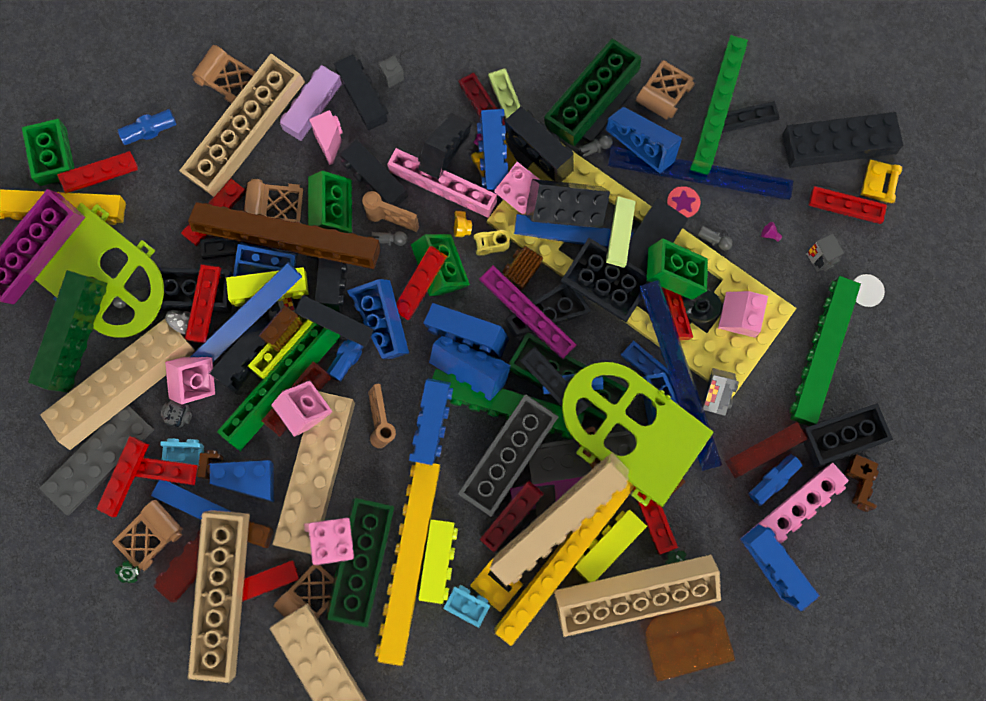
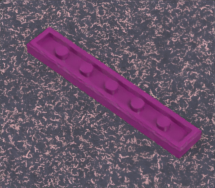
(527, 312)

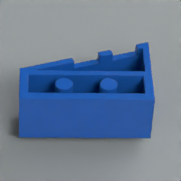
(261, 259)
(248, 478)

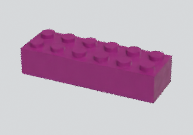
(35, 243)

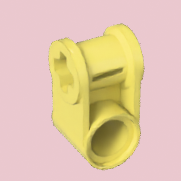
(490, 242)

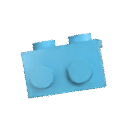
(182, 452)
(466, 606)

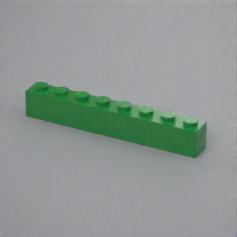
(719, 105)
(825, 351)
(501, 404)
(249, 415)

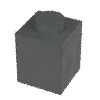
(391, 71)

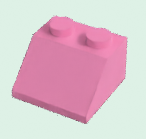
(327, 132)
(743, 312)
(189, 379)
(301, 407)

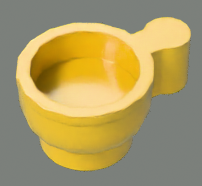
(462, 225)

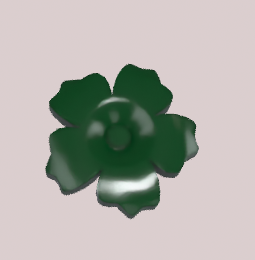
(674, 558)
(127, 572)

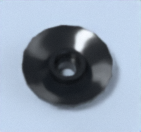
(707, 300)

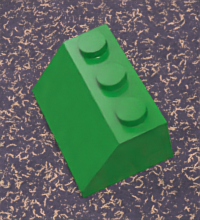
(330, 201)
(452, 273)

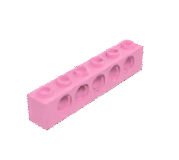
(447, 185)
(829, 474)

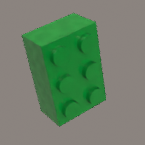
(47, 151)
(677, 269)

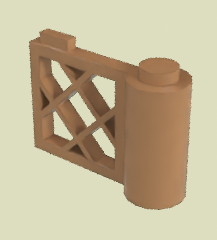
(212, 67)
(658, 99)
(258, 196)
(377, 210)
(383, 432)
(159, 523)
(291, 601)

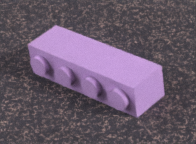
(310, 102)

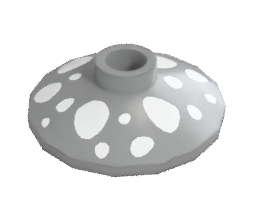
(178, 320)

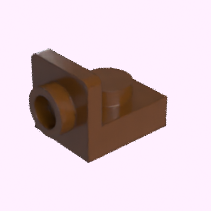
(204, 463)
(861, 495)

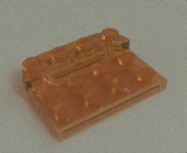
(688, 641)

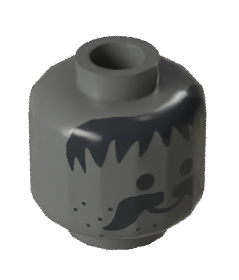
(176, 414)

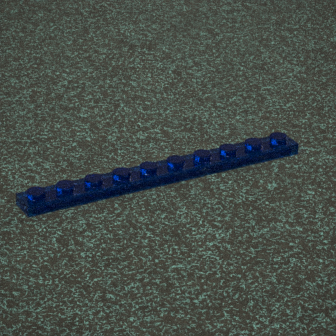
(717, 175)
(678, 366)

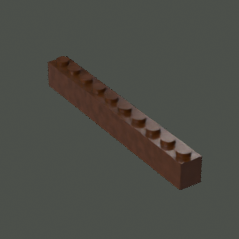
(284, 235)

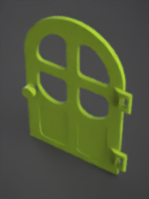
(83, 255)
(662, 449)

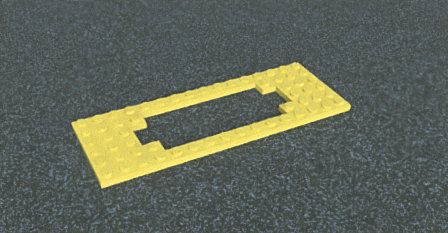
(704, 351)

